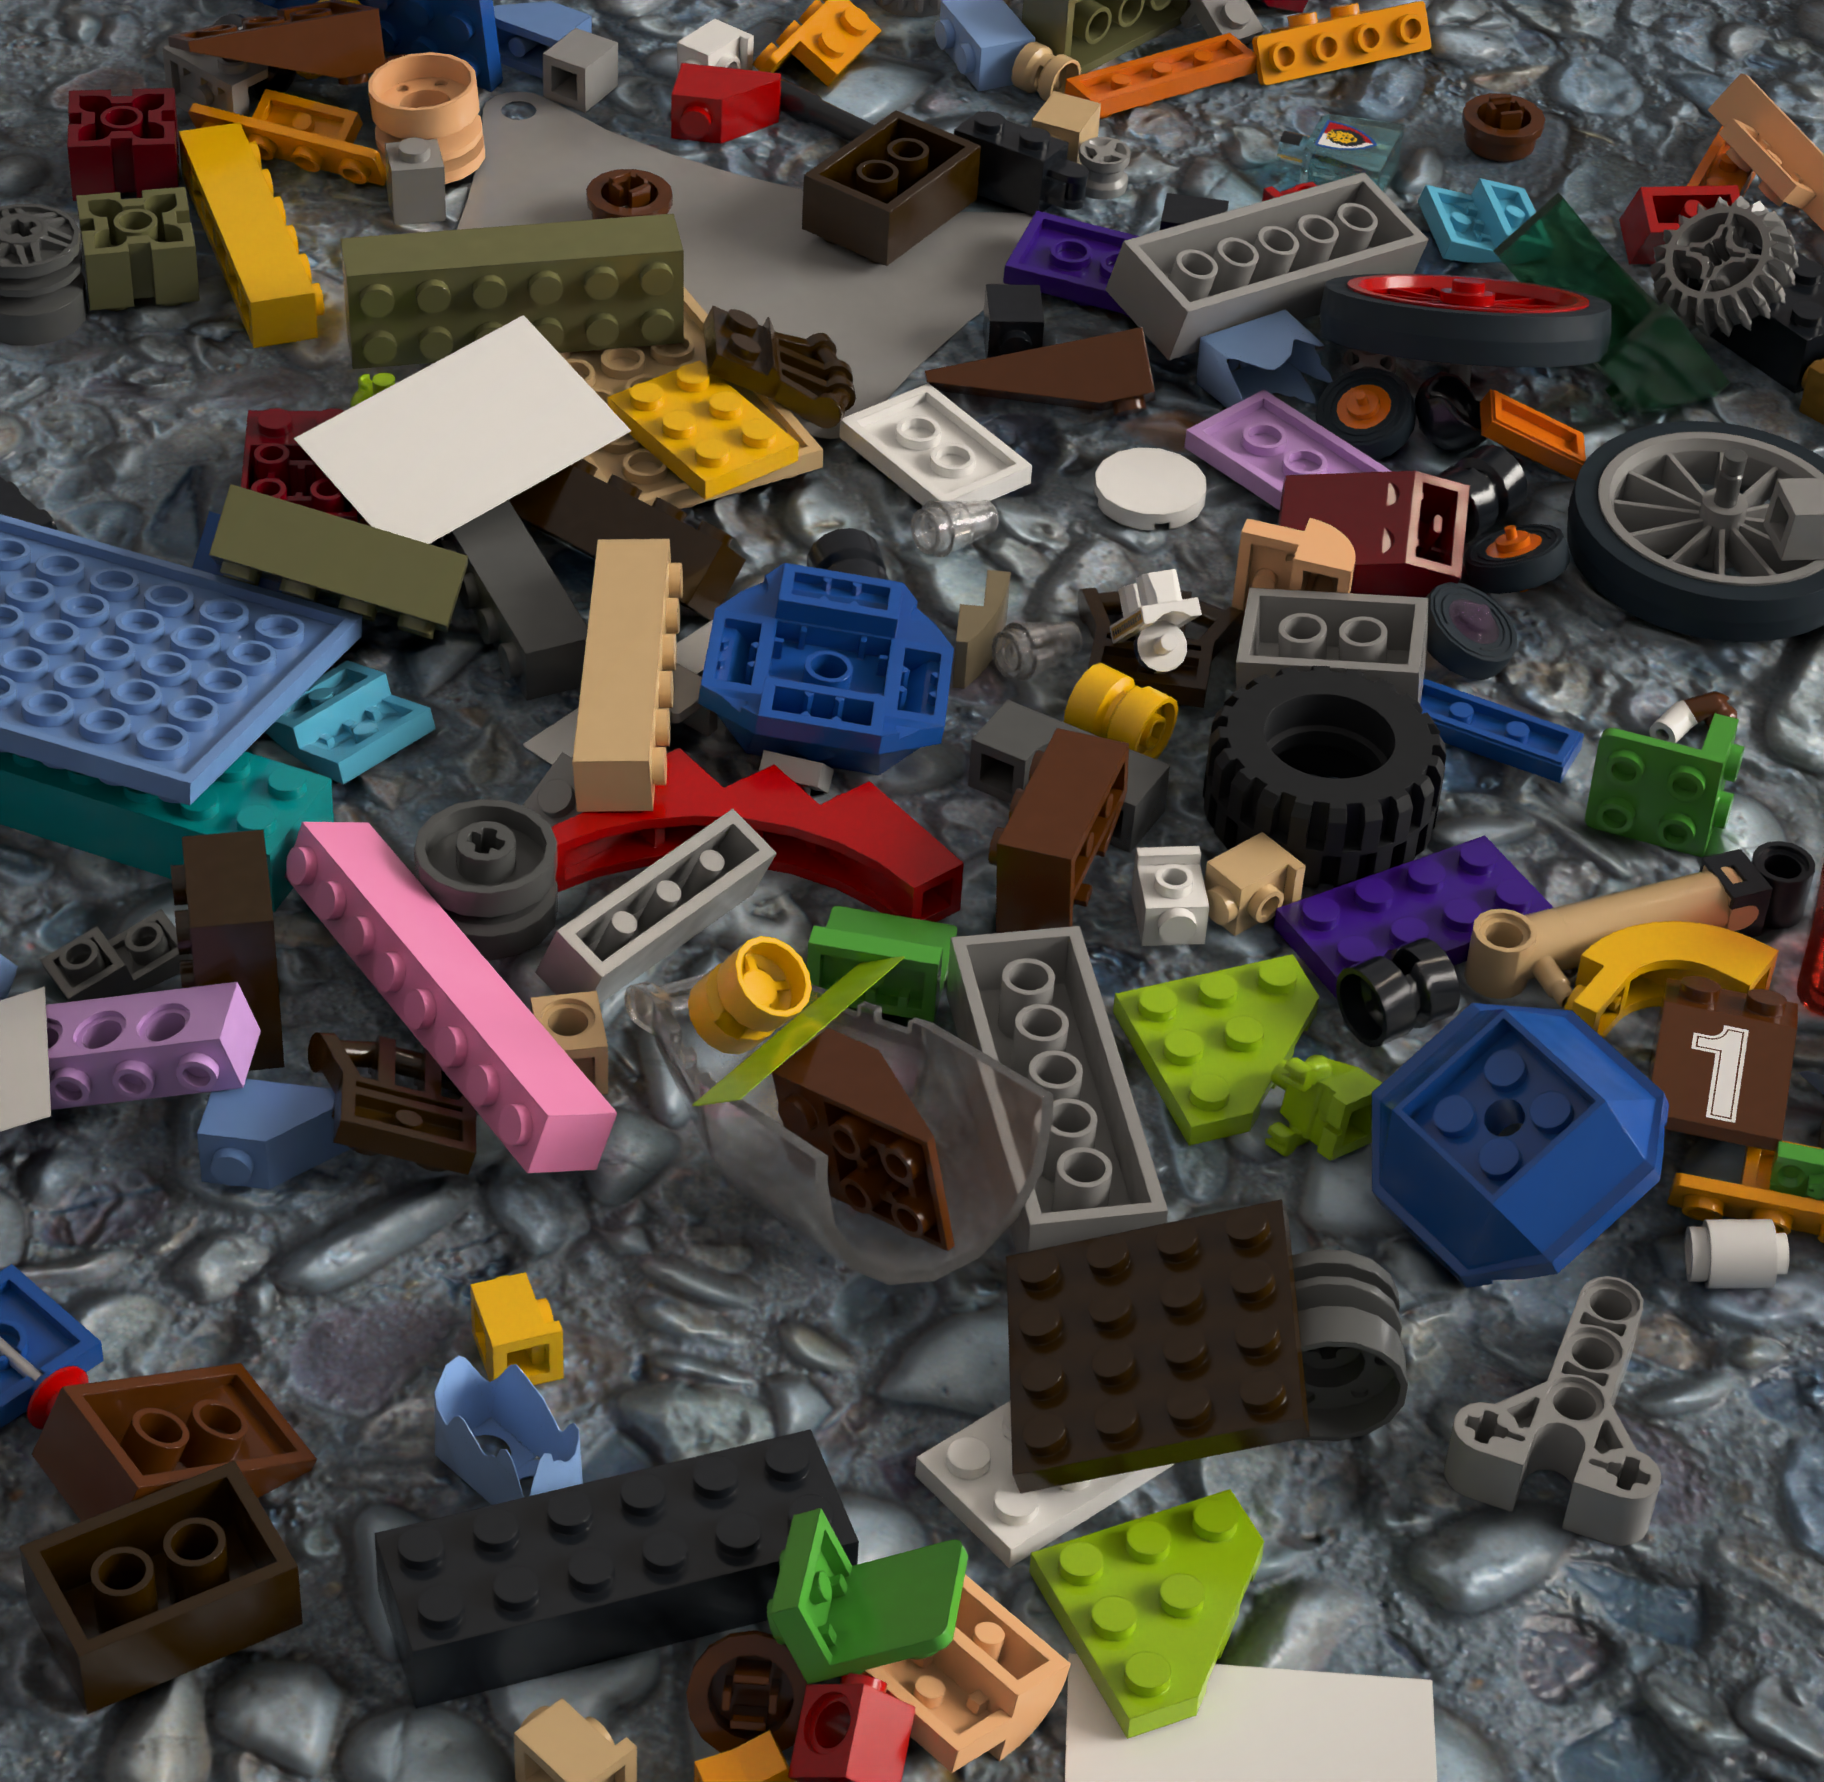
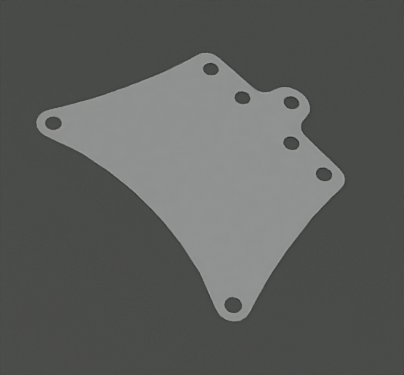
(750, 246)

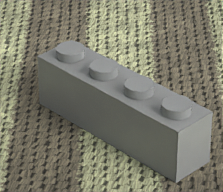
(657, 910)

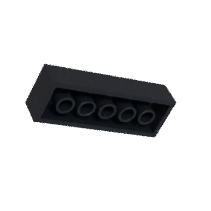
(598, 1567)

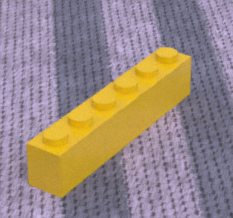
(250, 235)

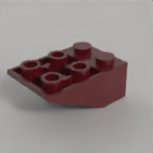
(282, 469)
(1401, 525)

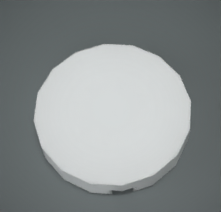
(1149, 488)

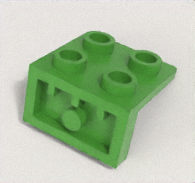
(861, 936)

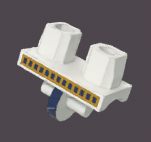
(1155, 613)

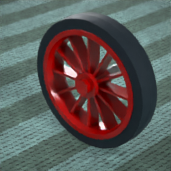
(1465, 321)

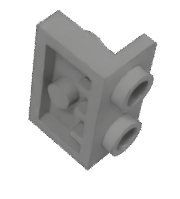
(211, 80)

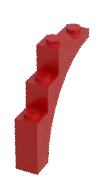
(847, 843)

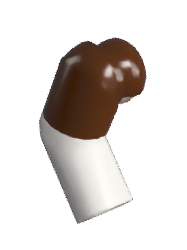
(1688, 713)

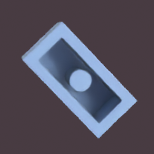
(981, 40)

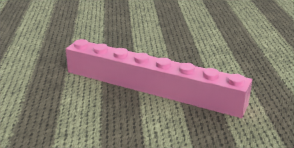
(451, 998)

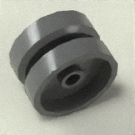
(491, 873)

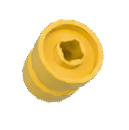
(1116, 709)
(749, 995)

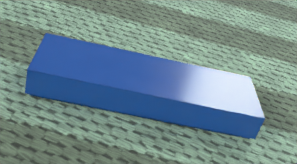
(1501, 732)

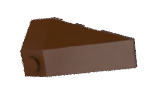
(313, 38)
(1081, 373)

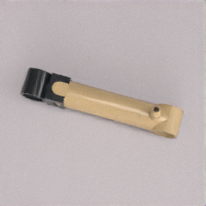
(1725, 893)

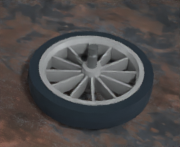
(1645, 501)

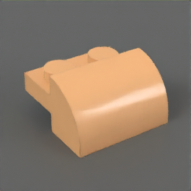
(1292, 559)
(982, 1687)

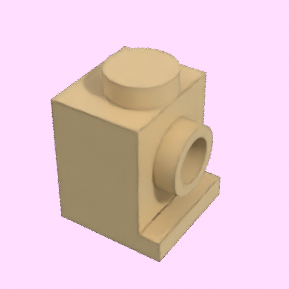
(1251, 883)
(566, 1747)

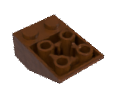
(875, 1140)

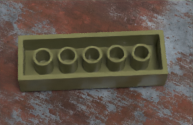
(573, 280)

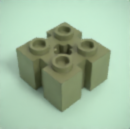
(138, 248)

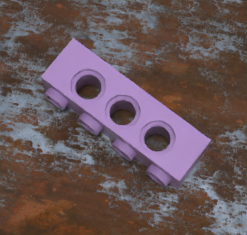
(149, 1045)

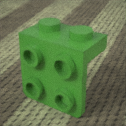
(1663, 788)
(862, 1614)

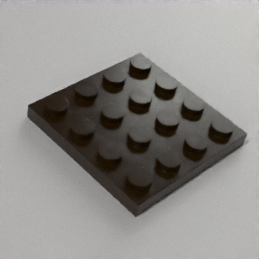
(1154, 1347)

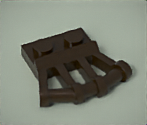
(780, 366)
(1190, 679)
(392, 1119)

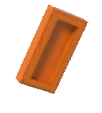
(1532, 434)

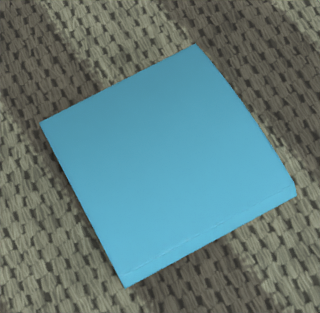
(1474, 224)
(349, 723)

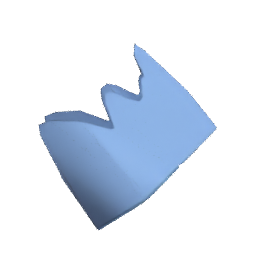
(1264, 353)
(509, 1410)

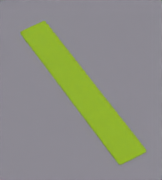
(797, 1032)

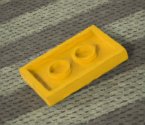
(703, 429)

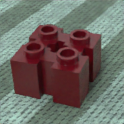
(122, 141)

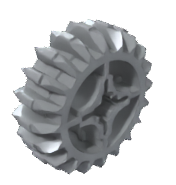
(1715, 253)

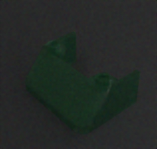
(1650, 351)

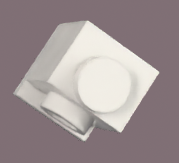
(717, 46)
(1169, 896)

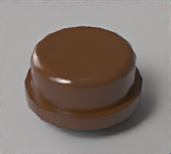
(1502, 126)
(628, 194)
(744, 1690)

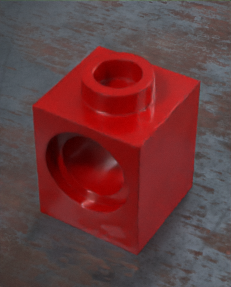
(851, 1733)

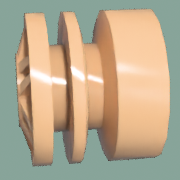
(430, 99)

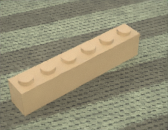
(627, 676)

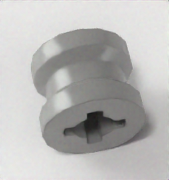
(1106, 164)

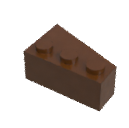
(1057, 830)

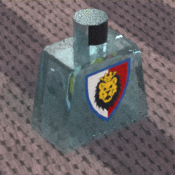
(1345, 148)

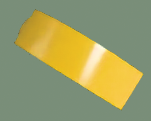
(1632, 967)

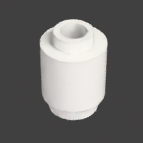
(1735, 1253)

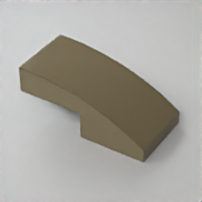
(978, 628)

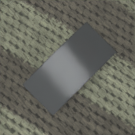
(119, 966)

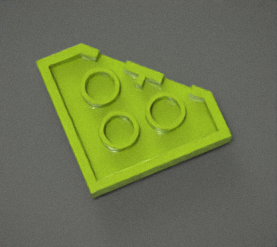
(1217, 1040)
(1153, 1604)

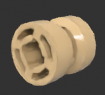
(1041, 71)

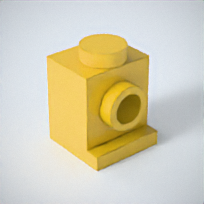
(516, 1329)

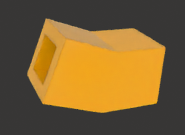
(751, 1762)

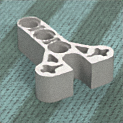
(1567, 1427)

